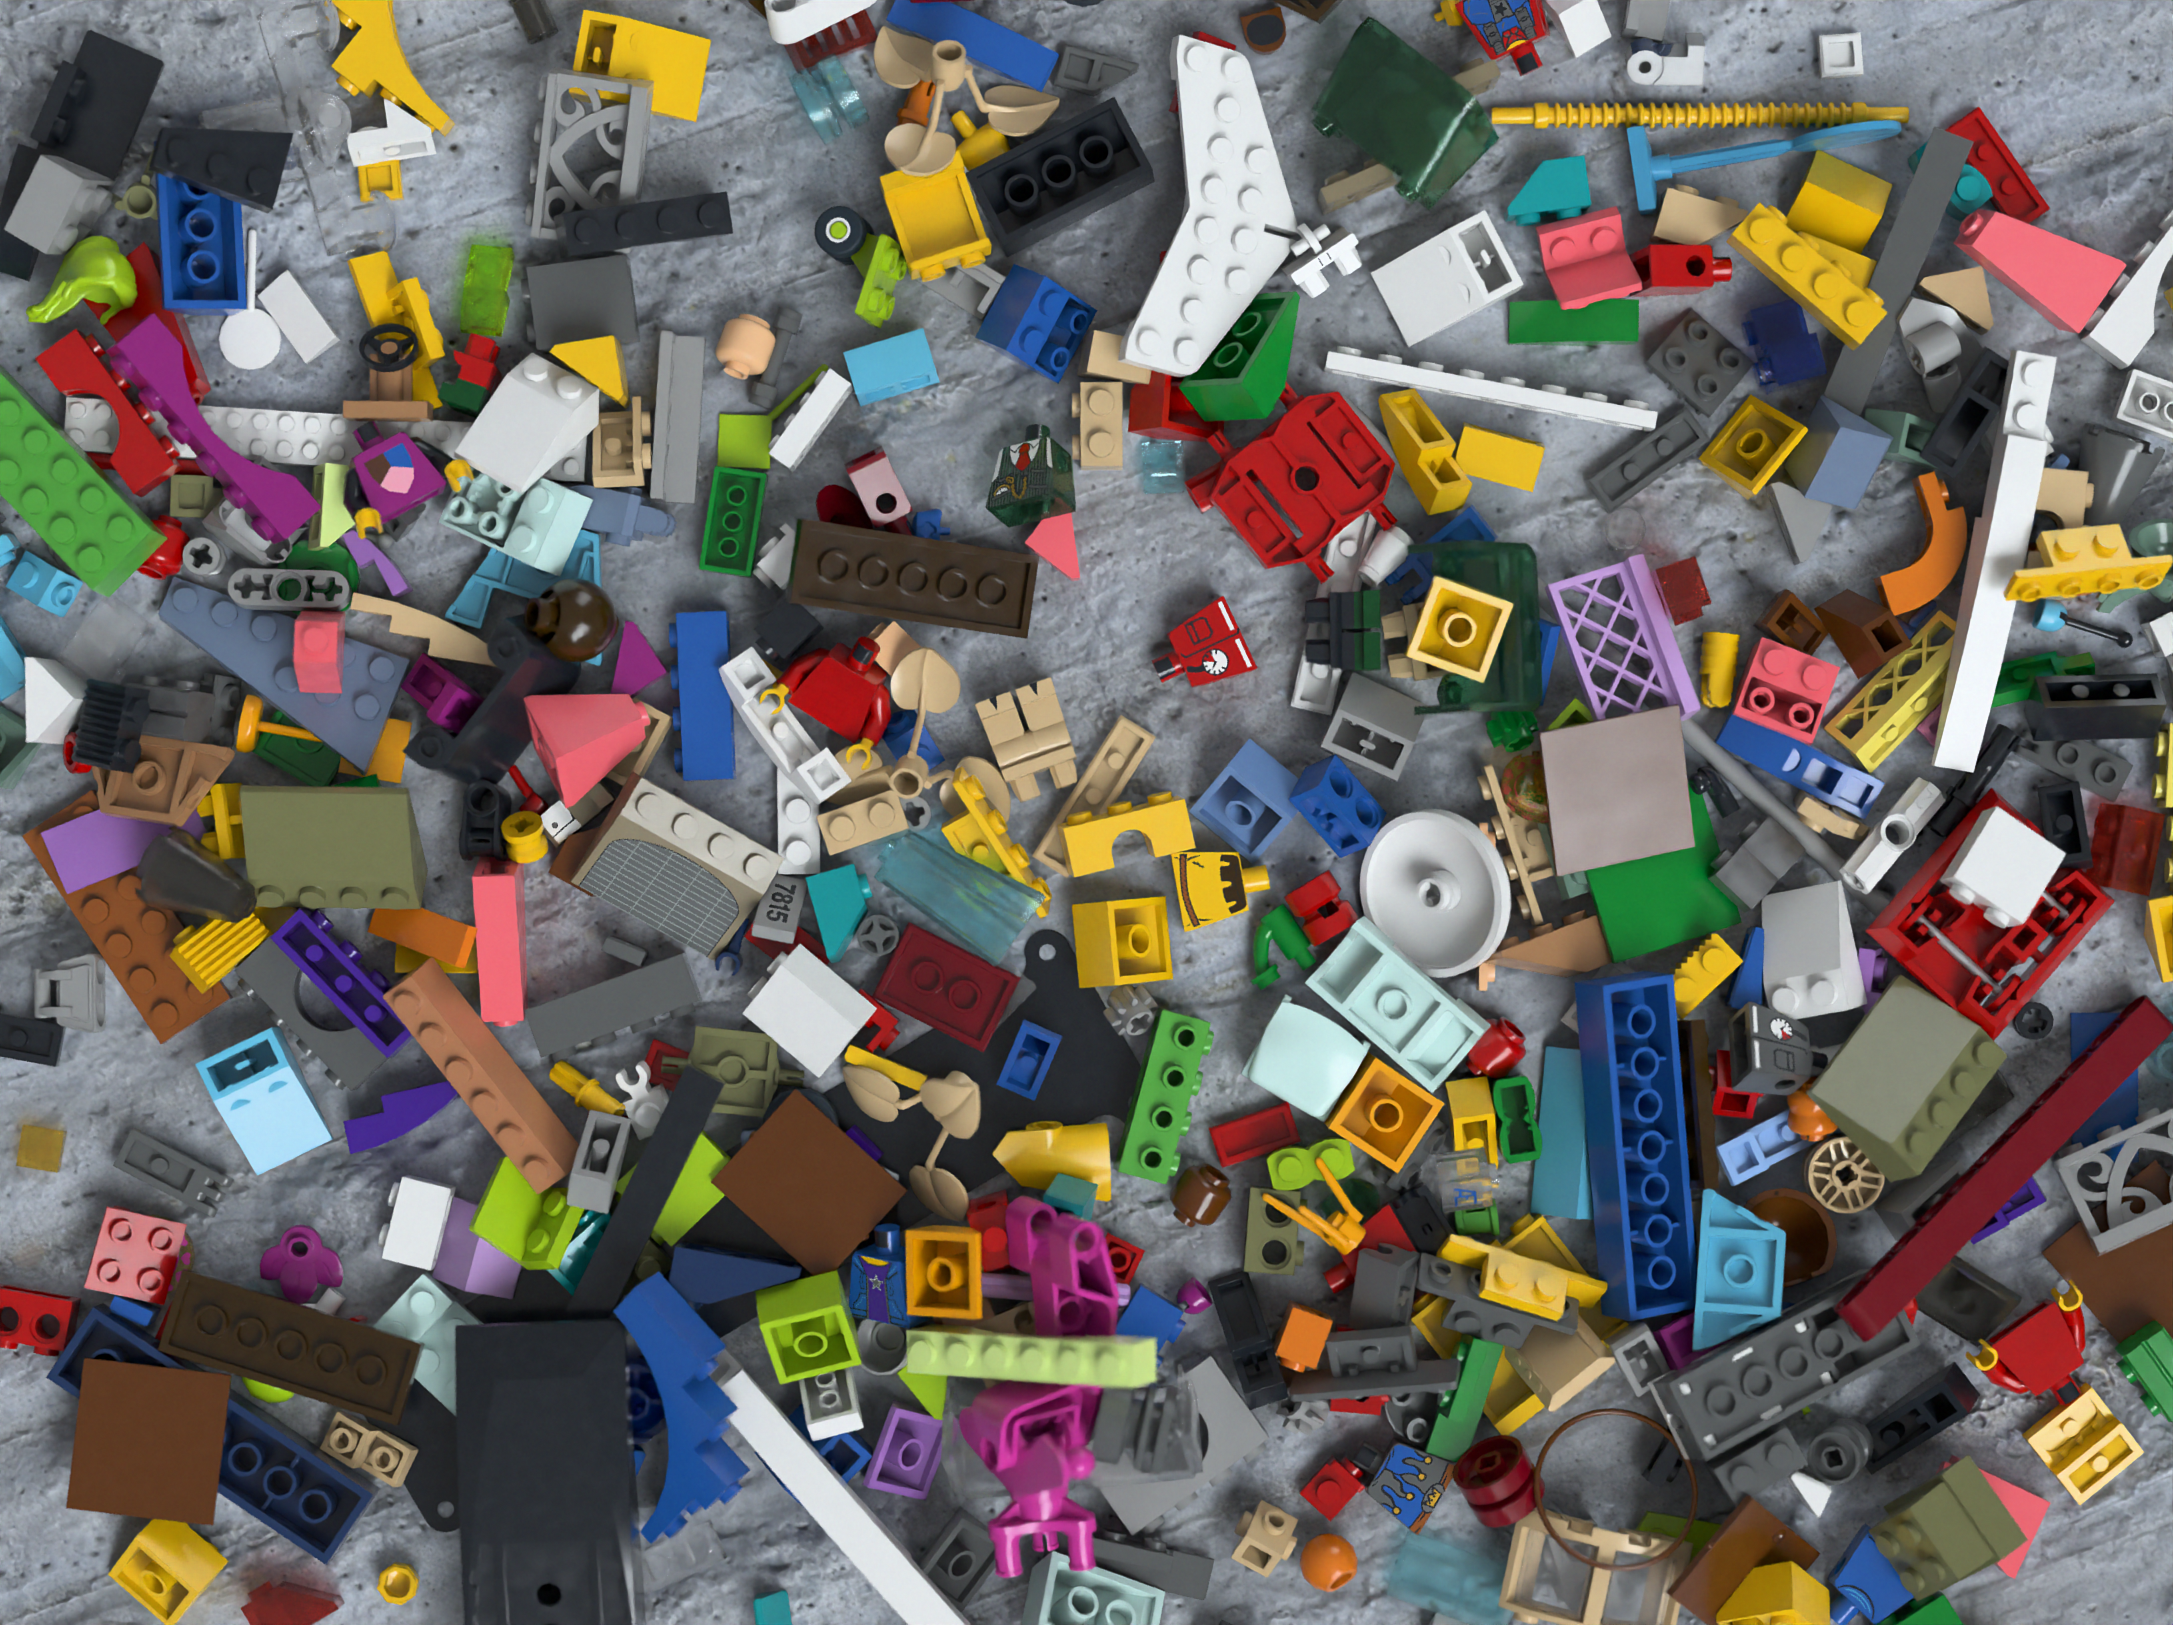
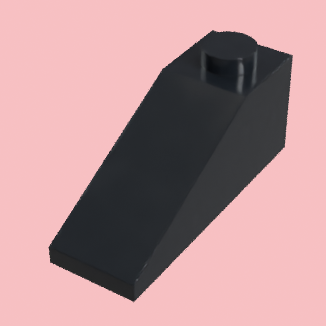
(1920, 1415)

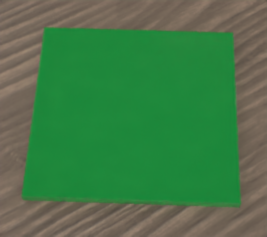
(1662, 896)

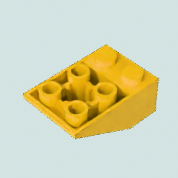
(646, 52)

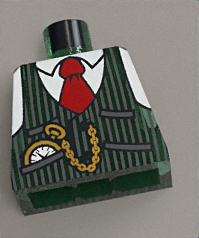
(1032, 480)

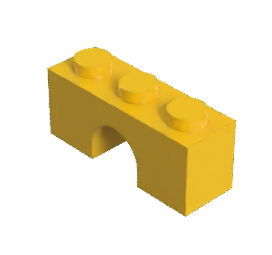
(1089, 838)

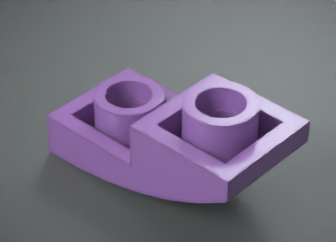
(1873, 971)

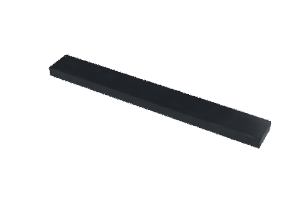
(645, 1195)

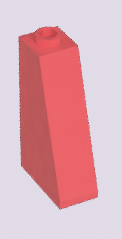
(2043, 269)
(501, 940)

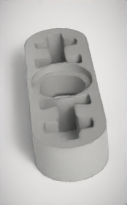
(320, 578)

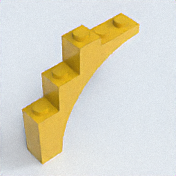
(378, 60)

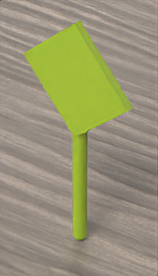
(746, 438)

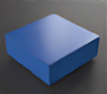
(134, 1310)

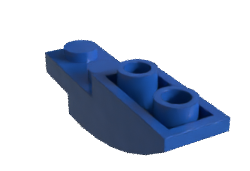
(1801, 765)

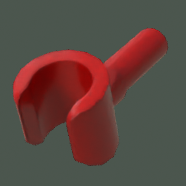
(533, 802)

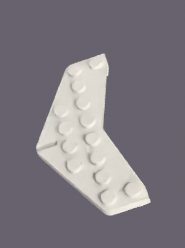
(1231, 195)

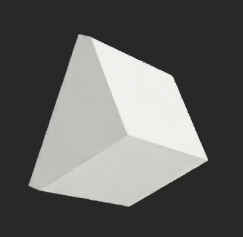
(52, 701)

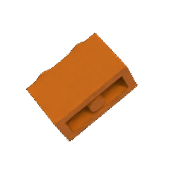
(1301, 1336)

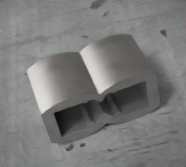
(1755, 863)

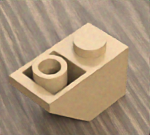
(1693, 220)

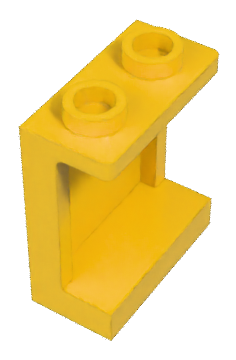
(935, 220)

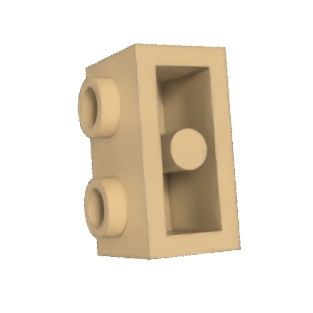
(1100, 424)

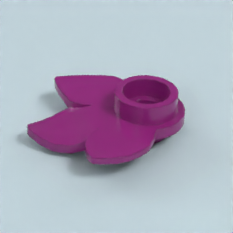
(298, 1270)

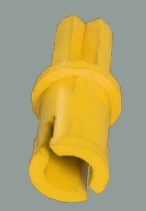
(585, 1091)

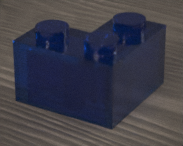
(1782, 347)

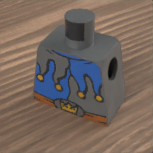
(1405, 1480)

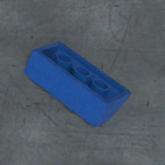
(199, 250)

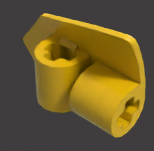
(1050, 1148)

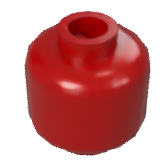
(168, 557)
(1497, 1050)

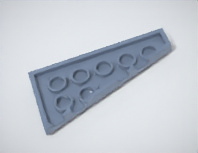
(261, 652)

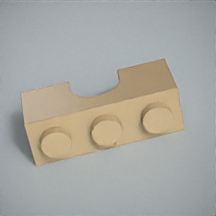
(2063, 499)

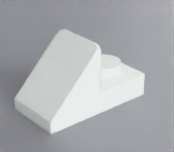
(400, 140)

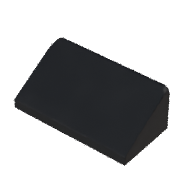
(2066, 823)

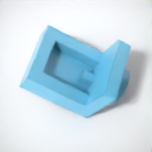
(44, 584)

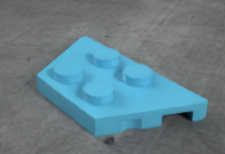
(1737, 1272)

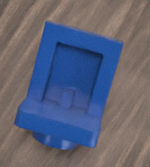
(899, 736)

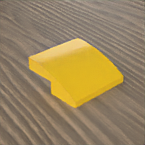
(2083, 1444)

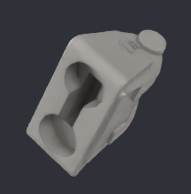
(78, 993)

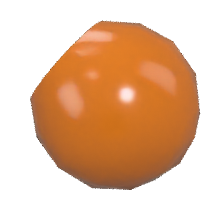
(1328, 1562)

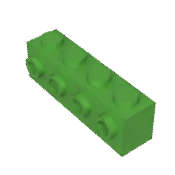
(1162, 1096)

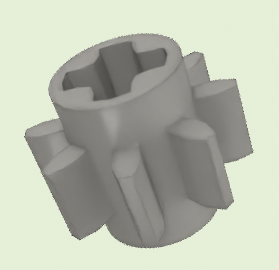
(1130, 1009)
(1302, 1415)

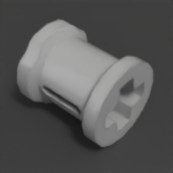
(194, 564)

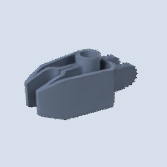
(624, 515)

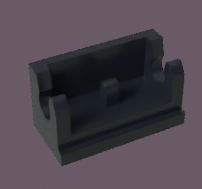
(1421, 1219)

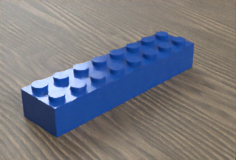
(1637, 1144)

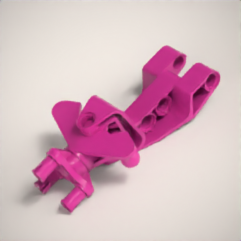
(1040, 1431)

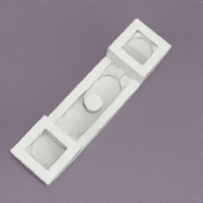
(780, 734)

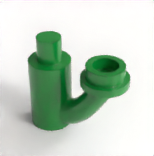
(1289, 938)

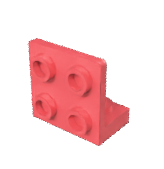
(1587, 259)

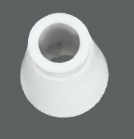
(1384, 555)

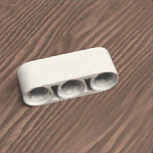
(798, 19)

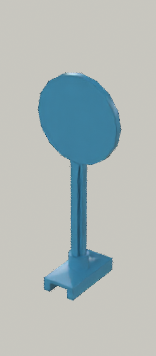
(1649, 168)

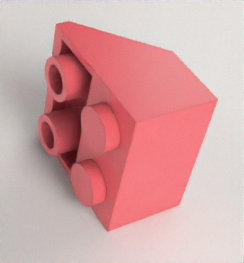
(1784, 690)

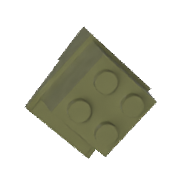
(1946, 1530)

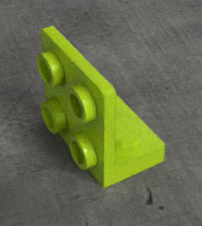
(523, 1224)

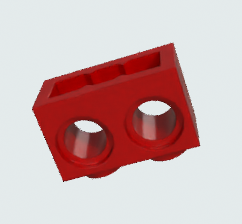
(31, 1308)

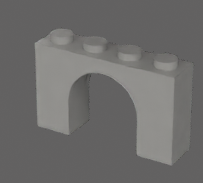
(1231, 1435)

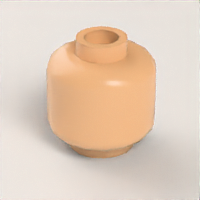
(745, 346)

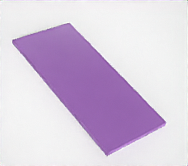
(104, 846)

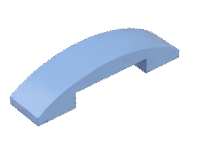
(1760, 1147)

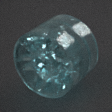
(829, 98)

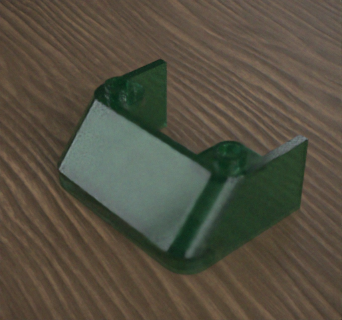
(1516, 669)

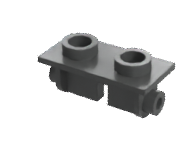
(227, 700)
(1411, 1170)

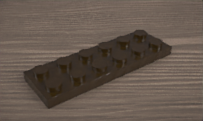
(912, 578)
(291, 1346)

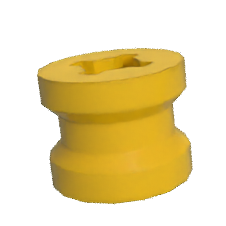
(524, 837)

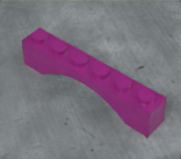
(155, 365)

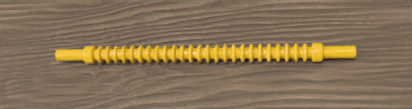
(1542, 115)

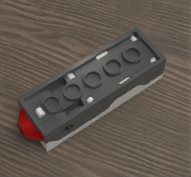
(1774, 1372)

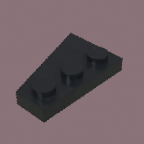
(225, 162)

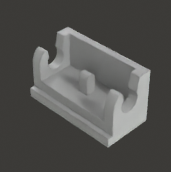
(968, 288)

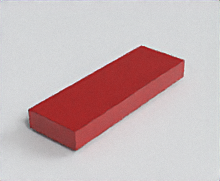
(2010, 185)

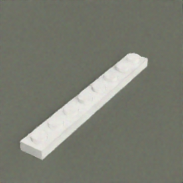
(1508, 392)

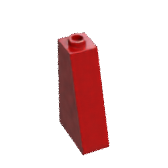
(149, 300)

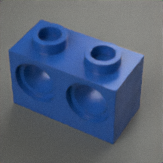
(1337, 806)

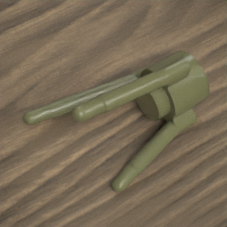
(140, 197)

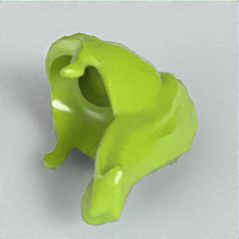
(93, 272)

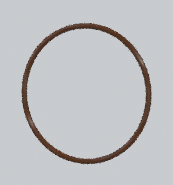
(1536, 1485)

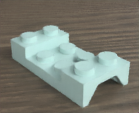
(1397, 1005)
(430, 1315)

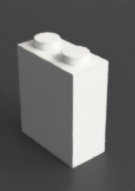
(807, 1009)

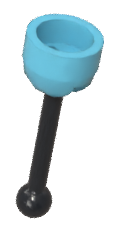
(2052, 616)

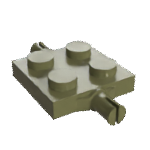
(744, 1062)

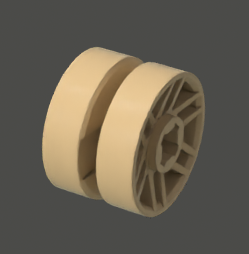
(1823, 1185)

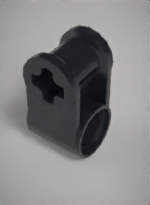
(484, 825)

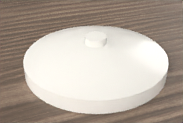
(1436, 891)

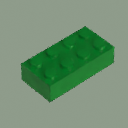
(733, 522)

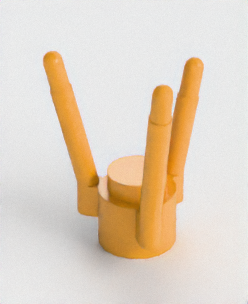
(1338, 1229)

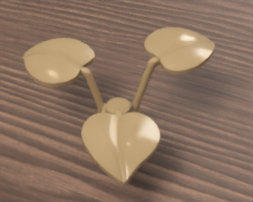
(907, 60)
(923, 683)
(951, 1101)

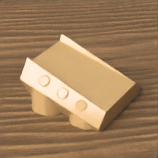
(1559, 1363)

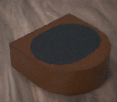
(1264, 31)

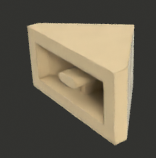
(1962, 291)
(1100, 360)

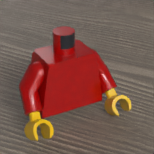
(841, 692)
(2038, 1349)

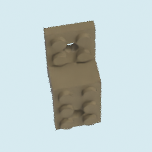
(1344, 190)

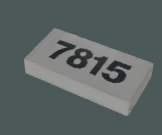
(780, 909)

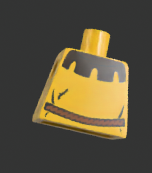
(1214, 886)

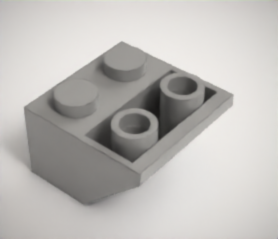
(59, 205)
(1373, 727)

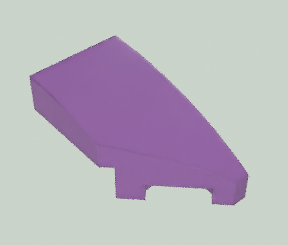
(368, 553)

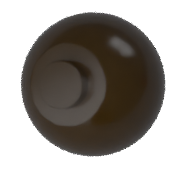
(573, 619)

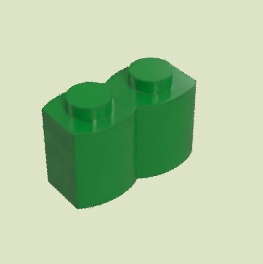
(1516, 1130)

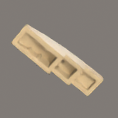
(445, 638)

